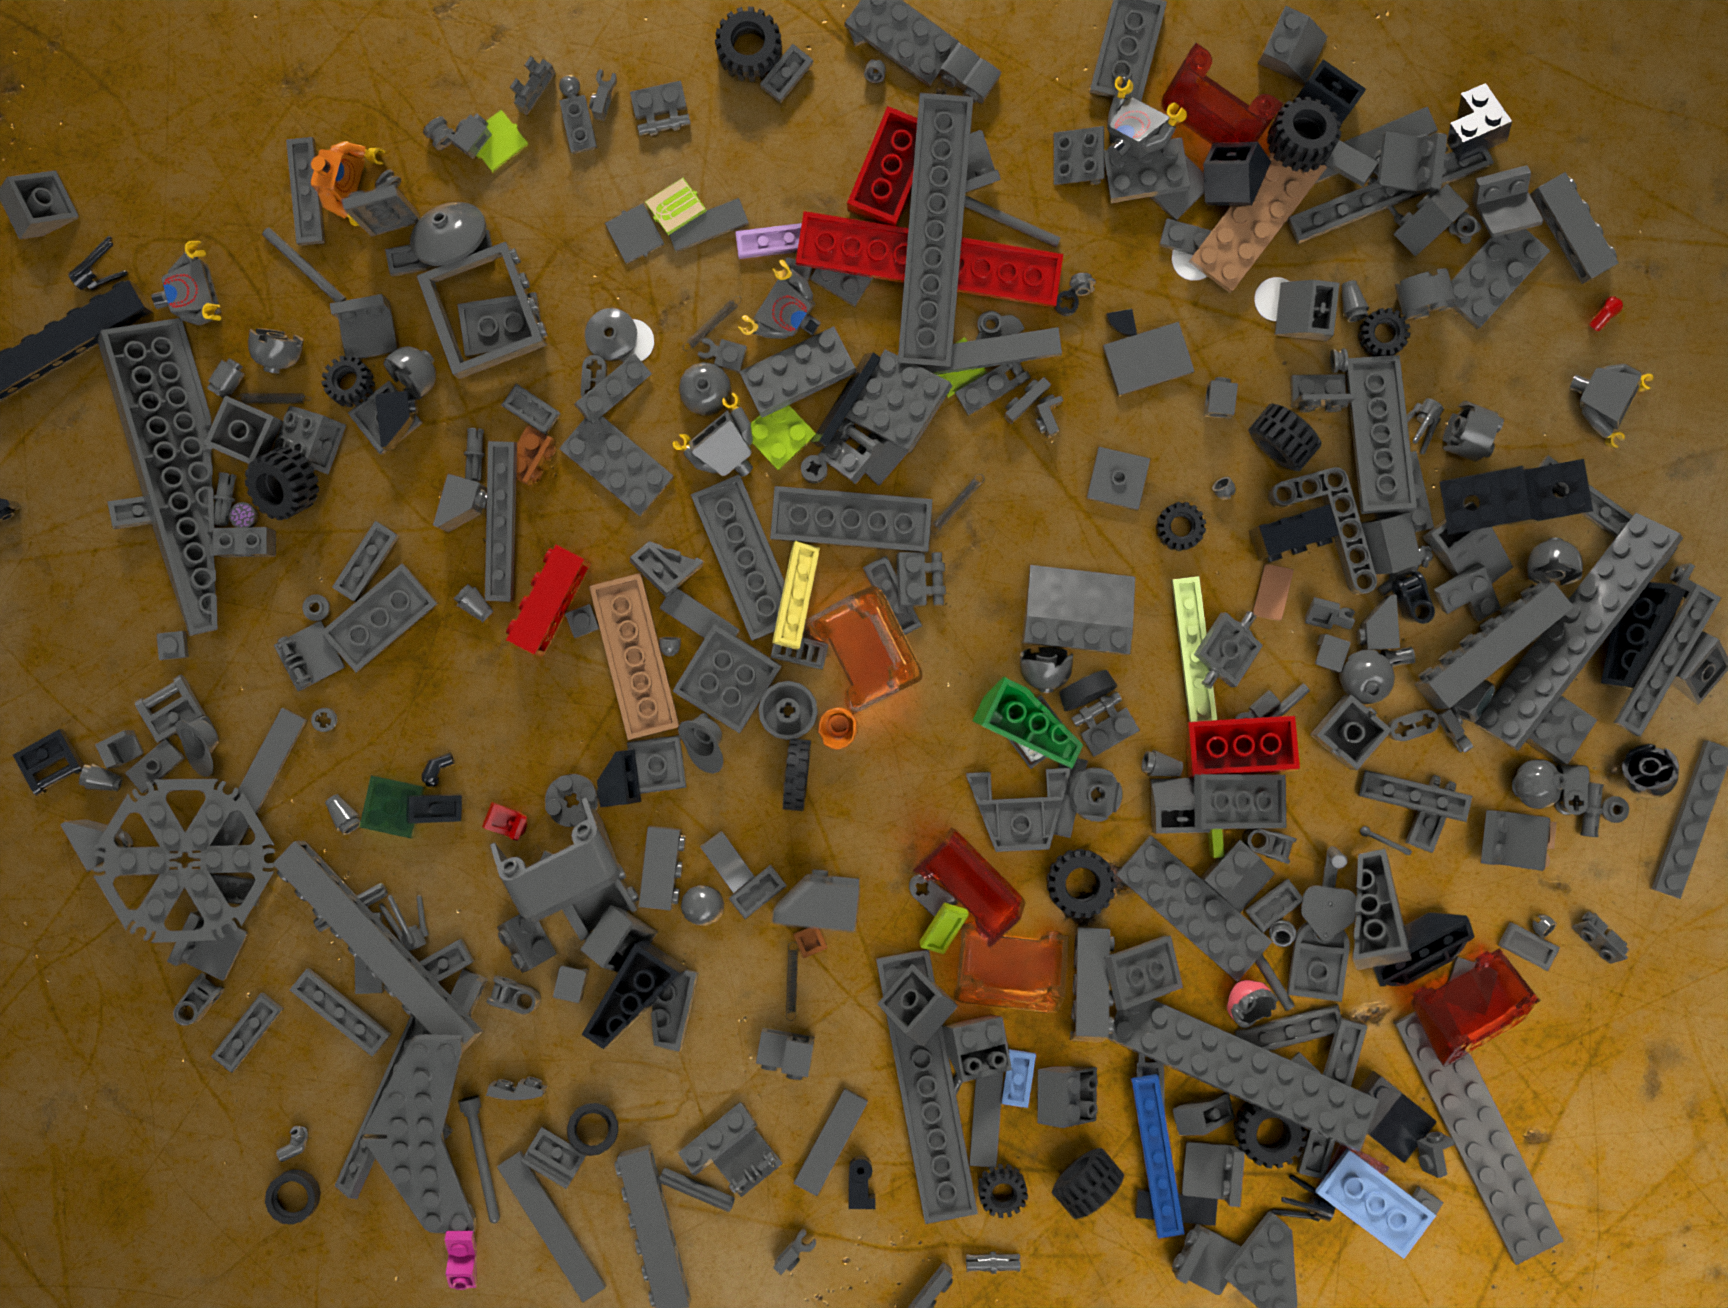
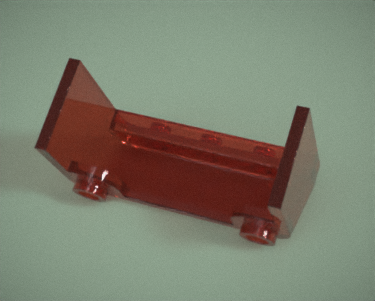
(974, 884)

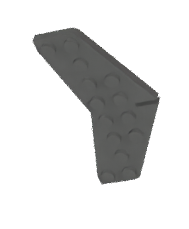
(409, 1136)

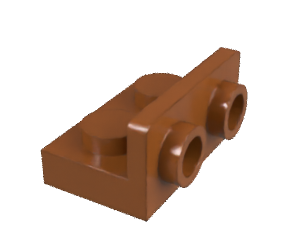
(532, 453)

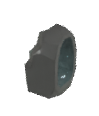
(1475, 702)

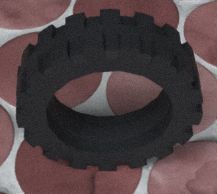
(796, 774)

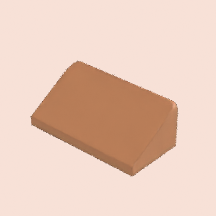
(1273, 592)

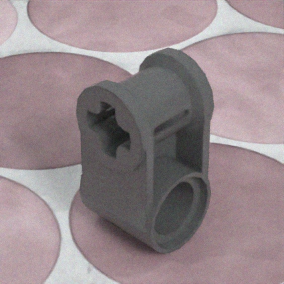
(1576, 789)
(1273, 844)
(933, 897)
(508, 995)
(200, 997)

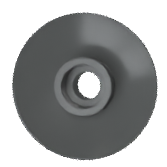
(618, 344)

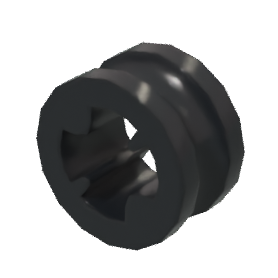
(1065, 311)

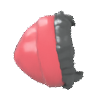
(1250, 1002)

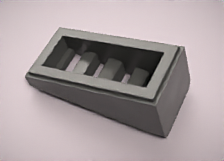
(787, 657)

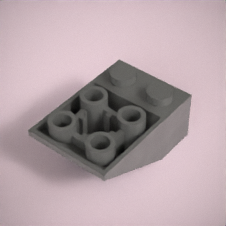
(1469, 548)

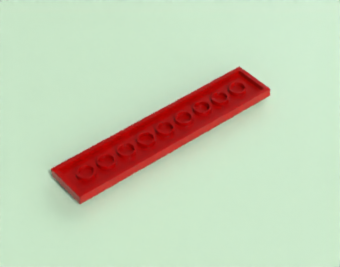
(881, 253)

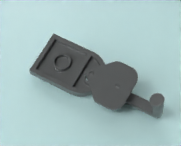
(1321, 963)

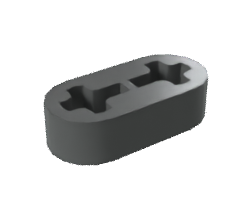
(587, 375)
(1410, 719)

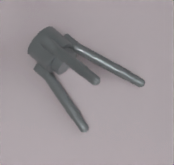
(1428, 415)
(410, 936)

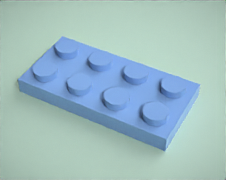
(1375, 1203)

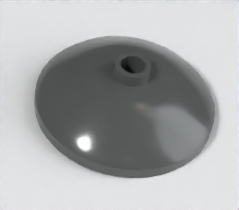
(447, 233)

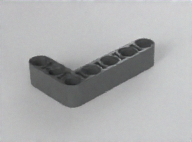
(1349, 517)

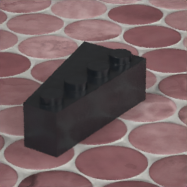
(1639, 634)
(634, 990)

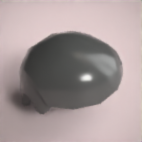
(702, 905)

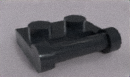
(45, 754)

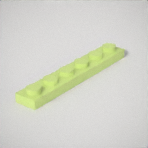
(1191, 633)

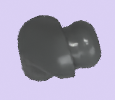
(297, 1144)

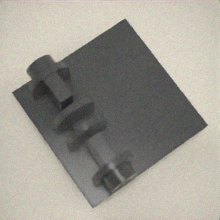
(1079, 156)
(308, 656)
(747, 1162)

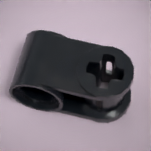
(1410, 594)

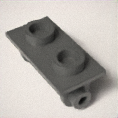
(1609, 946)

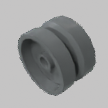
(772, 710)

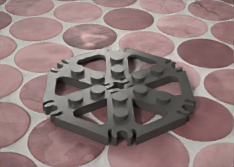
(172, 837)

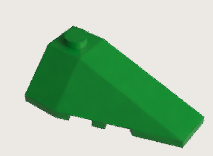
(1024, 719)

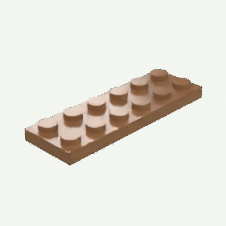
(1249, 229)
(634, 656)

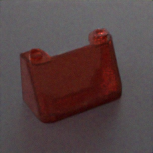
(1211, 108)
(1474, 1007)

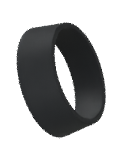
(1087, 690)

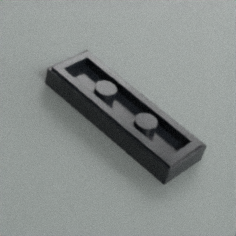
(1193, 1209)

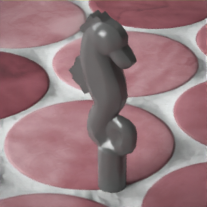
(1426, 556)

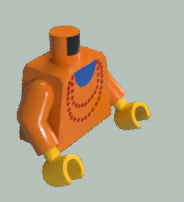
(339, 174)

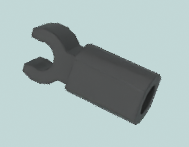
(1261, 707)

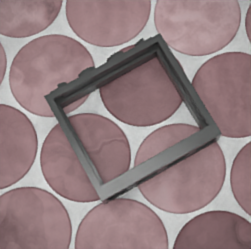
(529, 306)

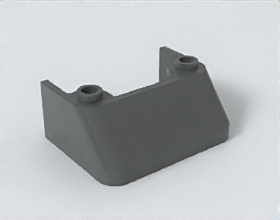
(563, 876)
(820, 902)

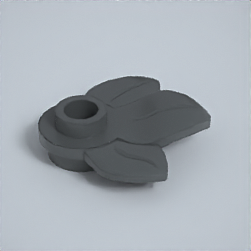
(1004, 325)

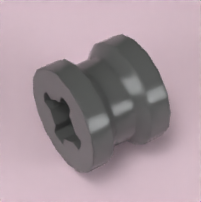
(438, 131)
(815, 473)

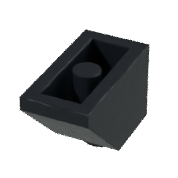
(395, 416)
(619, 780)

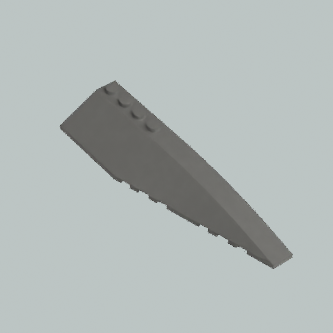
(166, 434)

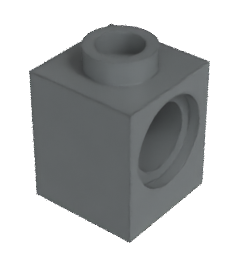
(1220, 398)

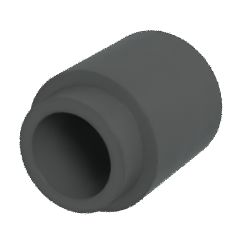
(226, 378)

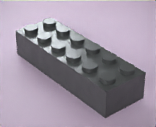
(1493, 645)

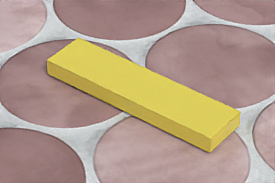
(796, 595)

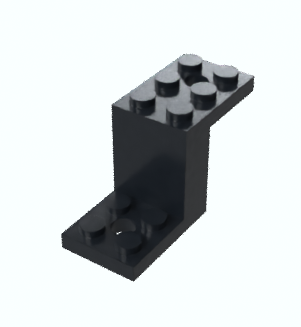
(1516, 496)

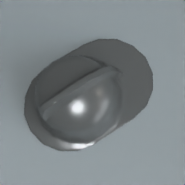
(198, 741)
(702, 743)

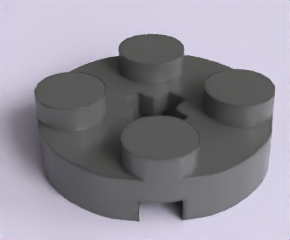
(1084, 784)
(565, 786)

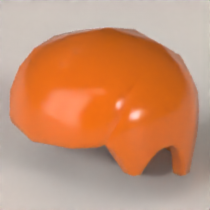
(838, 728)

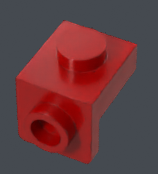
(505, 821)

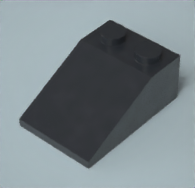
(1397, 1119)

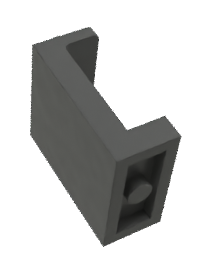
(587, 912)

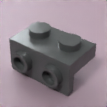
(525, 942)

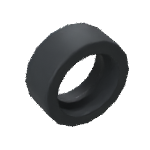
(586, 1109)
(272, 1202)

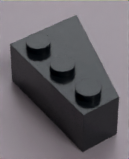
(1294, 533)

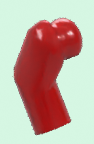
(1611, 308)

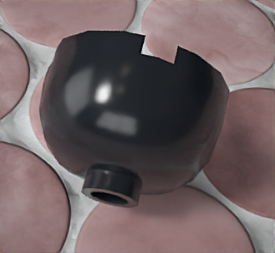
(1650, 771)

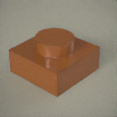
(810, 941)

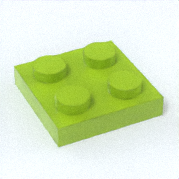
(781, 435)

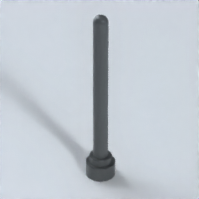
(470, 1109)

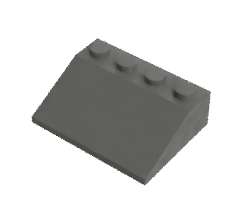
(1079, 610)

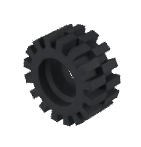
(1390, 318)
(338, 372)
(1196, 521)
(1006, 1204)

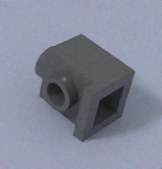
(470, 135)

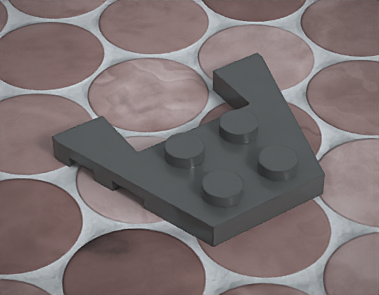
(1023, 821)

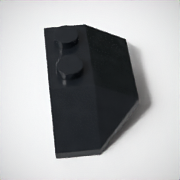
(1432, 943)

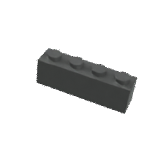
(1574, 227)

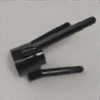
(84, 274)
(1317, 1208)

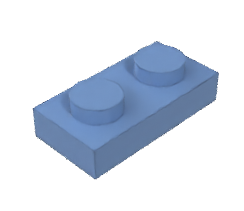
(1018, 1080)

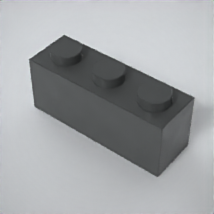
(661, 868)

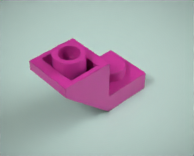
(462, 1259)

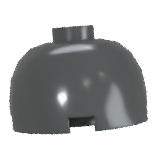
(274, 349)
(412, 369)
(704, 388)
(1555, 562)
(1046, 668)
(1367, 676)

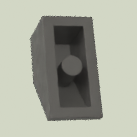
(1381, 626)
(1203, 1114)

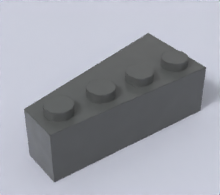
(1379, 922)
(1092, 985)

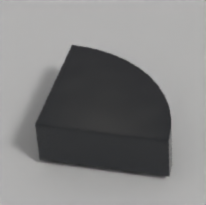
(1123, 322)

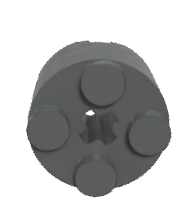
(1425, 293)
(1472, 431)

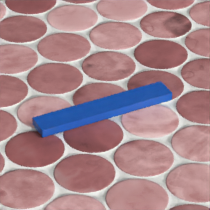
(1157, 1156)

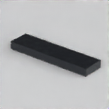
(846, 400)

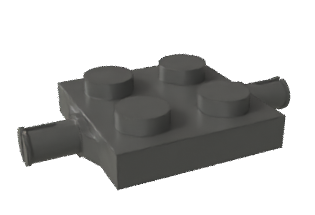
(1228, 649)

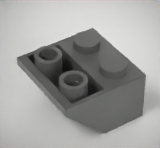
(1307, 309)
(1173, 806)
(977, 1047)
(1067, 1095)

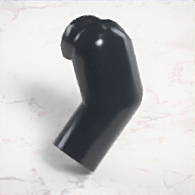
(433, 767)

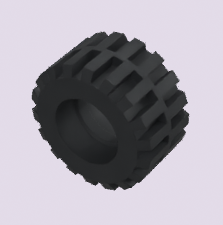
(748, 23)
(1312, 119)
(1285, 437)
(281, 483)
(1104, 883)
(1272, 1154)
(1088, 1183)

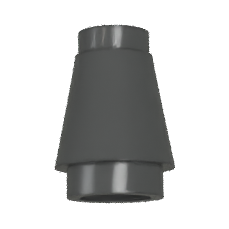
(1353, 302)
(472, 602)
(1159, 764)
(98, 778)
(342, 814)

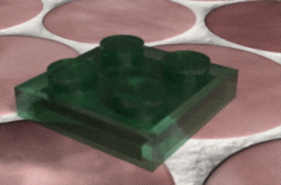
(386, 806)

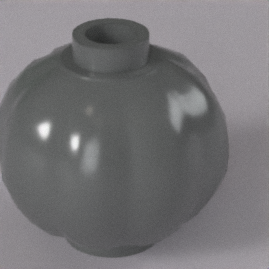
(1538, 784)

